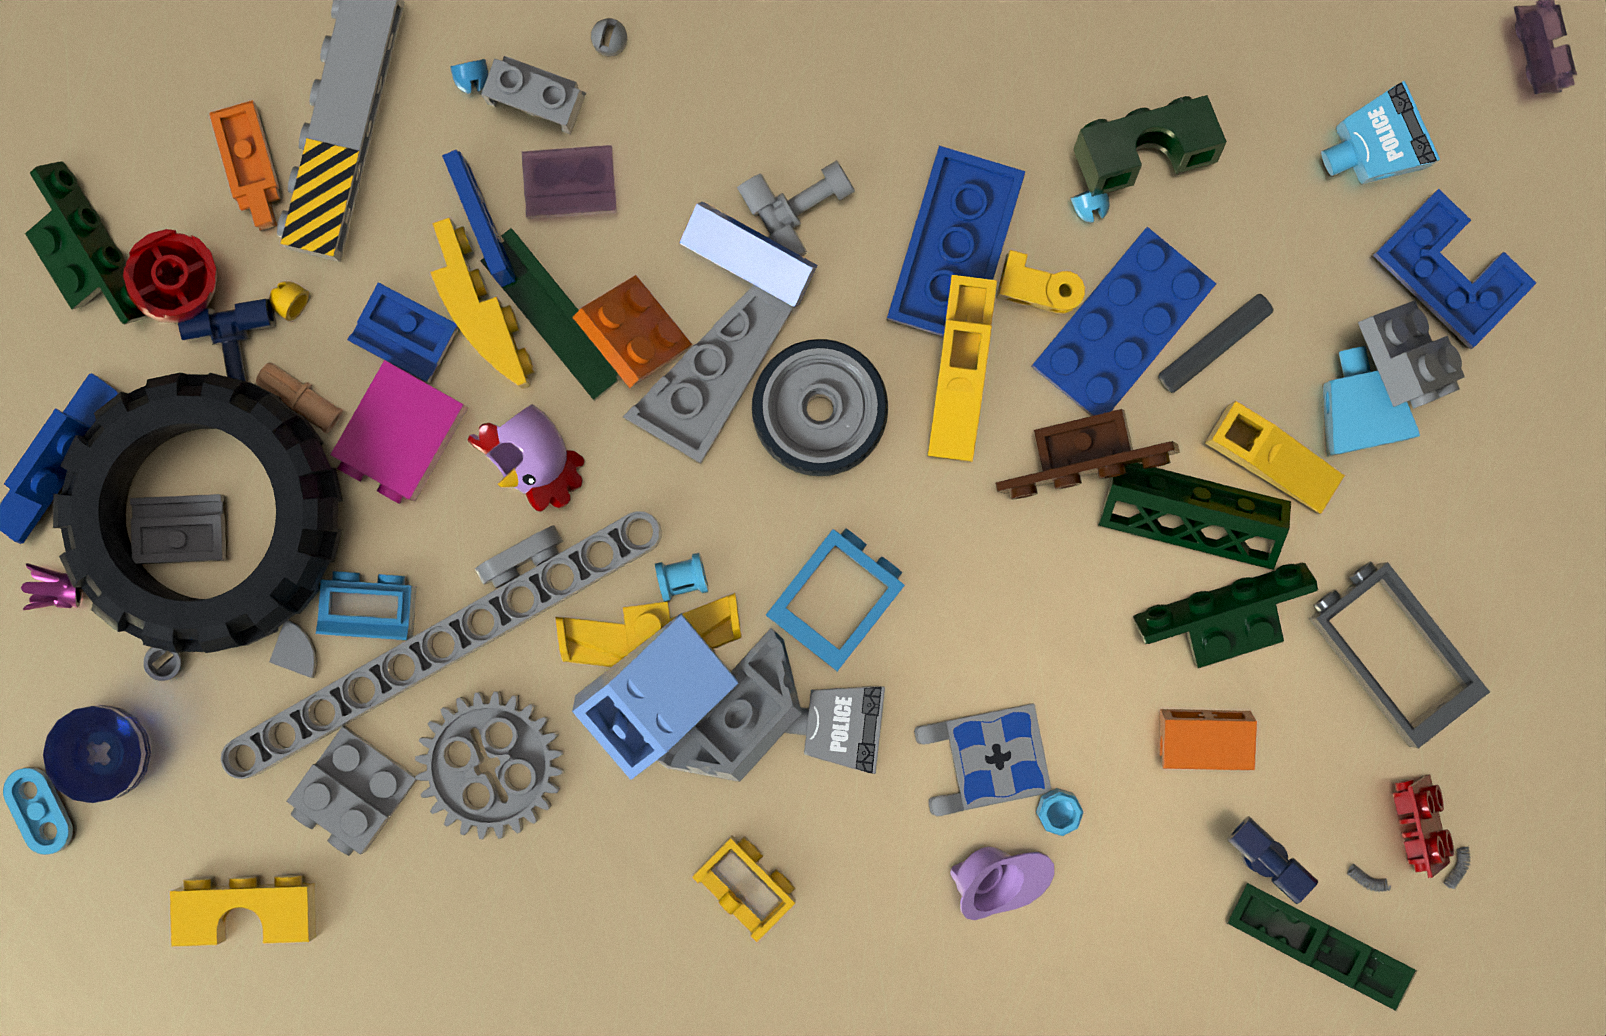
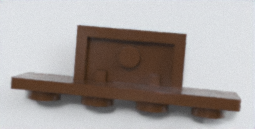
(1084, 448)

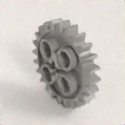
(451, 782)

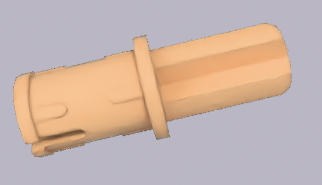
(299, 397)

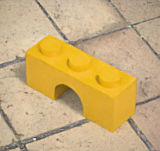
(283, 908)

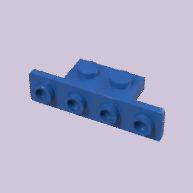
(39, 470)

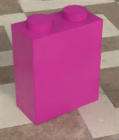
(398, 433)

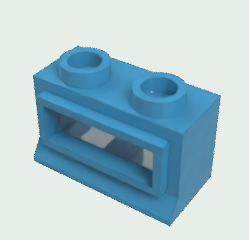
(365, 608)

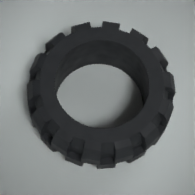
(96, 494)

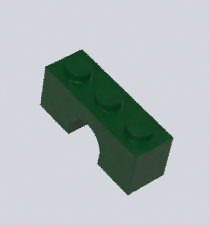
(1182, 130)

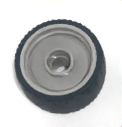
(826, 371)

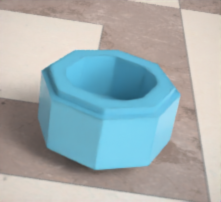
(1059, 812)

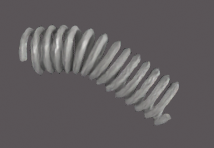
(1460, 866)
(1378, 883)

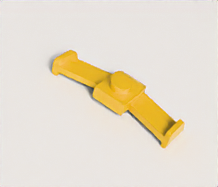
(608, 642)

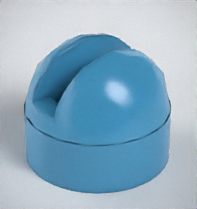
(469, 71)

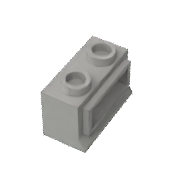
(534, 92)

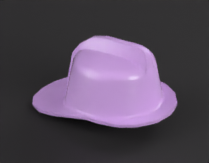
(1000, 882)

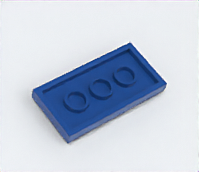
(955, 234)
(1124, 324)

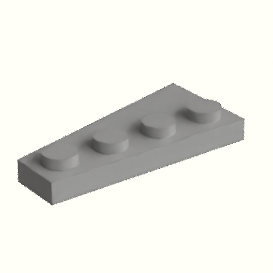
(706, 384)

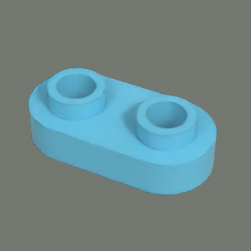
(35, 812)

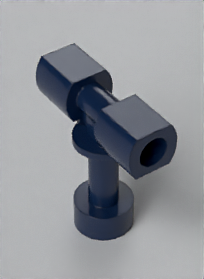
(230, 329)
(1271, 860)

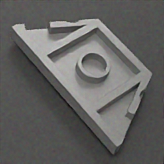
(745, 720)

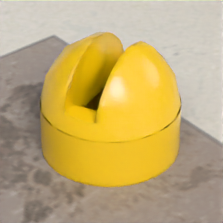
(288, 299)

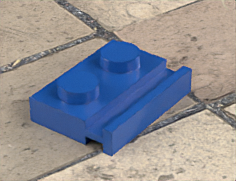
(403, 332)

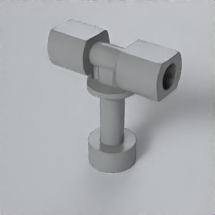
(782, 214)

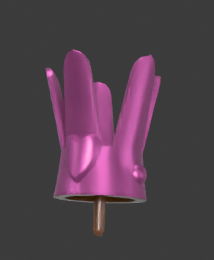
(54, 591)

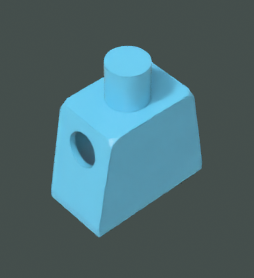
(1360, 410)

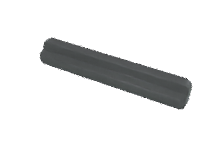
(1216, 343)

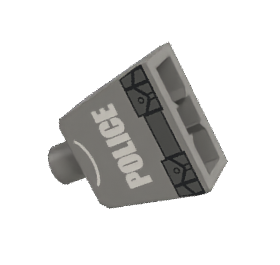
(843, 726)

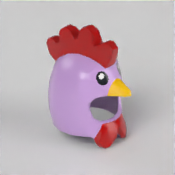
(531, 457)

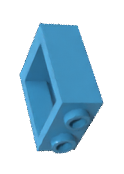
(852, 547)

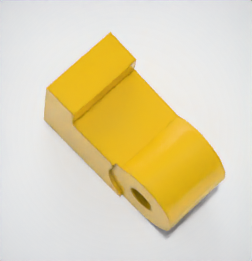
(1038, 288)

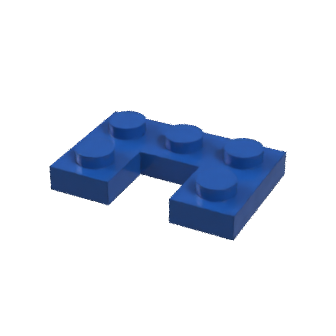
(1461, 306)

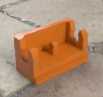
(1207, 739)

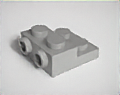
(1408, 358)
(350, 792)

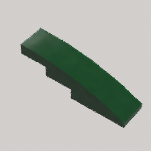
(1322, 947)

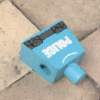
(1382, 139)

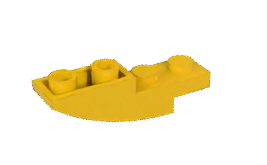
(483, 323)
(962, 368)

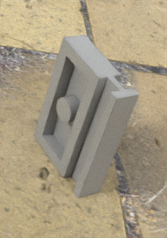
(178, 529)

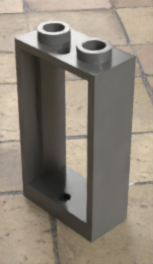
(1447, 708)

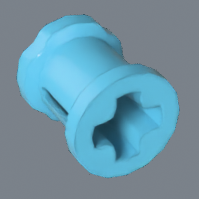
(681, 577)

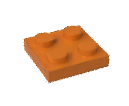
(632, 331)

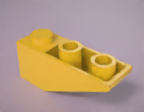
(1274, 456)

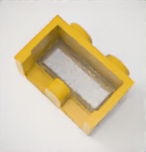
(746, 886)

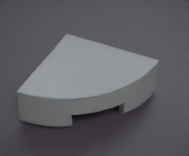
(294, 650)

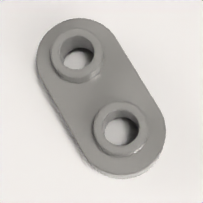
(503, 566)

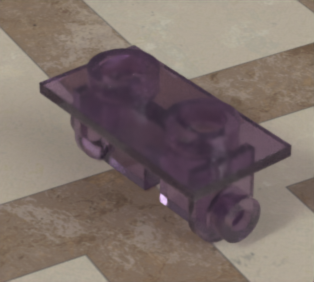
(1547, 67)

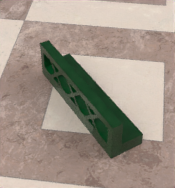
(551, 315)
(1199, 506)

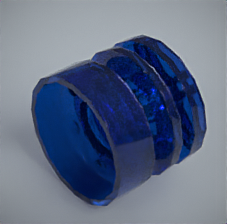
(70, 753)

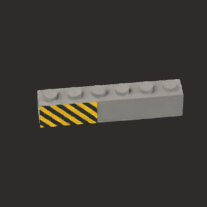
(340, 127)

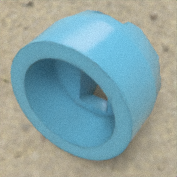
(1085, 203)

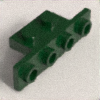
(78, 246)
(1229, 618)

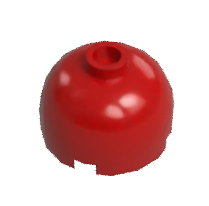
(170, 276)

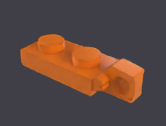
(247, 161)

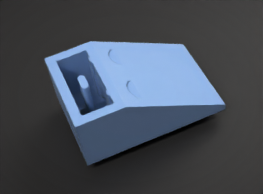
(653, 696)

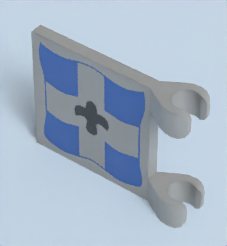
(994, 758)

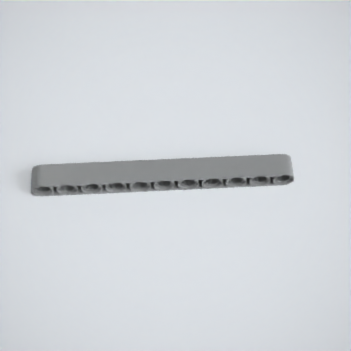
(420, 649)

